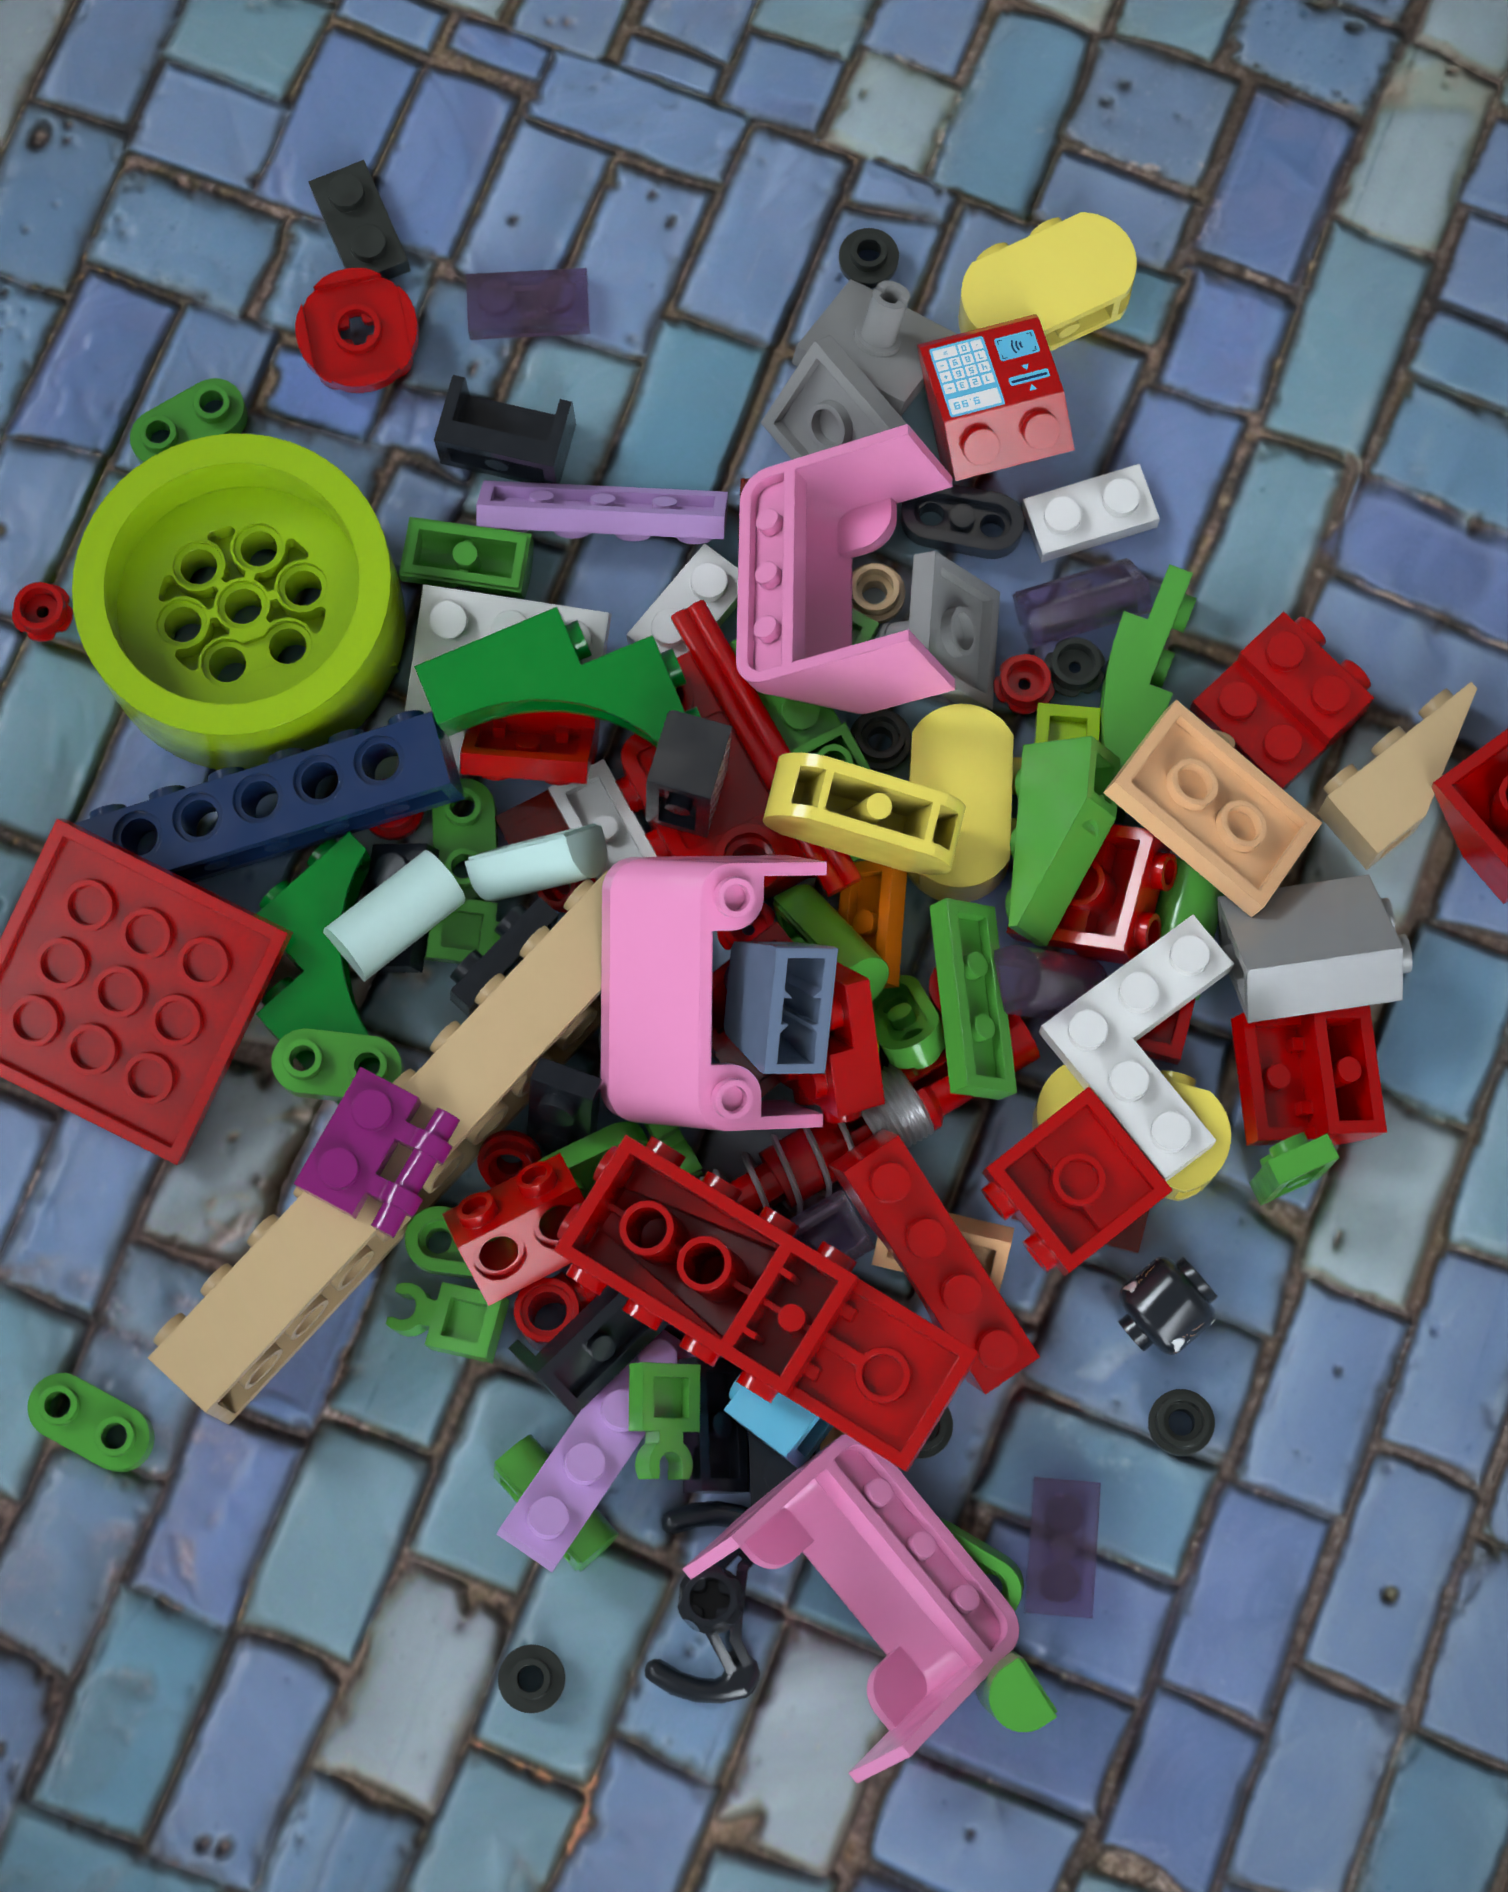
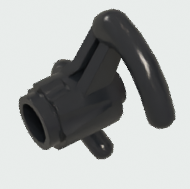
(712, 1606)

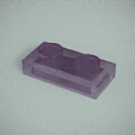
(528, 303)
(1062, 1548)

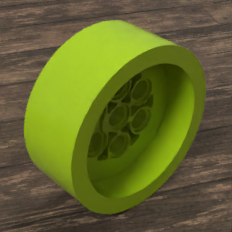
(216, 508)

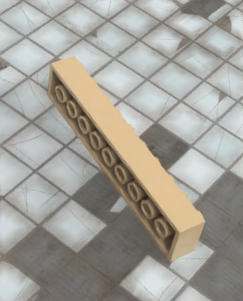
(316, 1254)

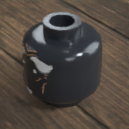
(1166, 1305)

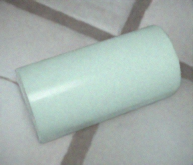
(538, 863)
(395, 914)

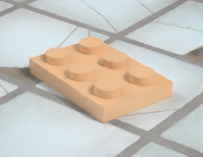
(1213, 808)

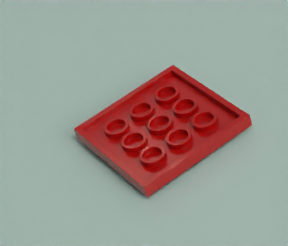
(127, 989)

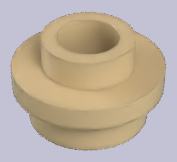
(881, 577)

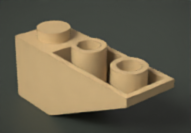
(1392, 793)

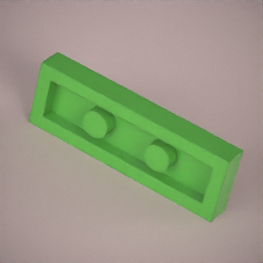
(971, 1000)

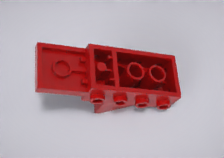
(761, 1299)

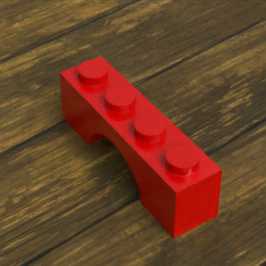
(934, 1256)

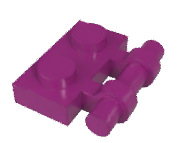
(361, 1141)

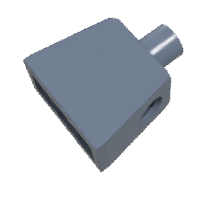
(780, 1004)

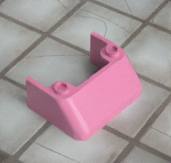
(795, 575)
(660, 991)
(895, 1574)

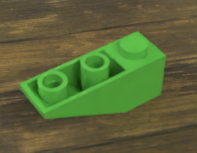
(1057, 829)

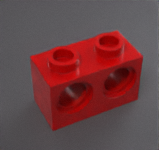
(523, 1227)

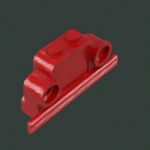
(754, 753)

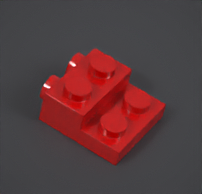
(1285, 699)
(1117, 898)
(852, 1063)
(1073, 1183)

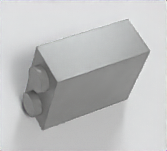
(1315, 950)

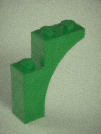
(542, 670)
(323, 991)

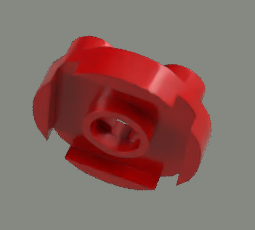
(328, 311)

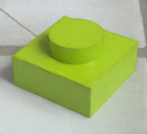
(1066, 722)

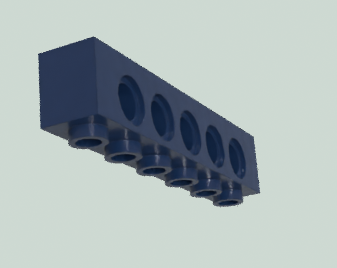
(423, 781)

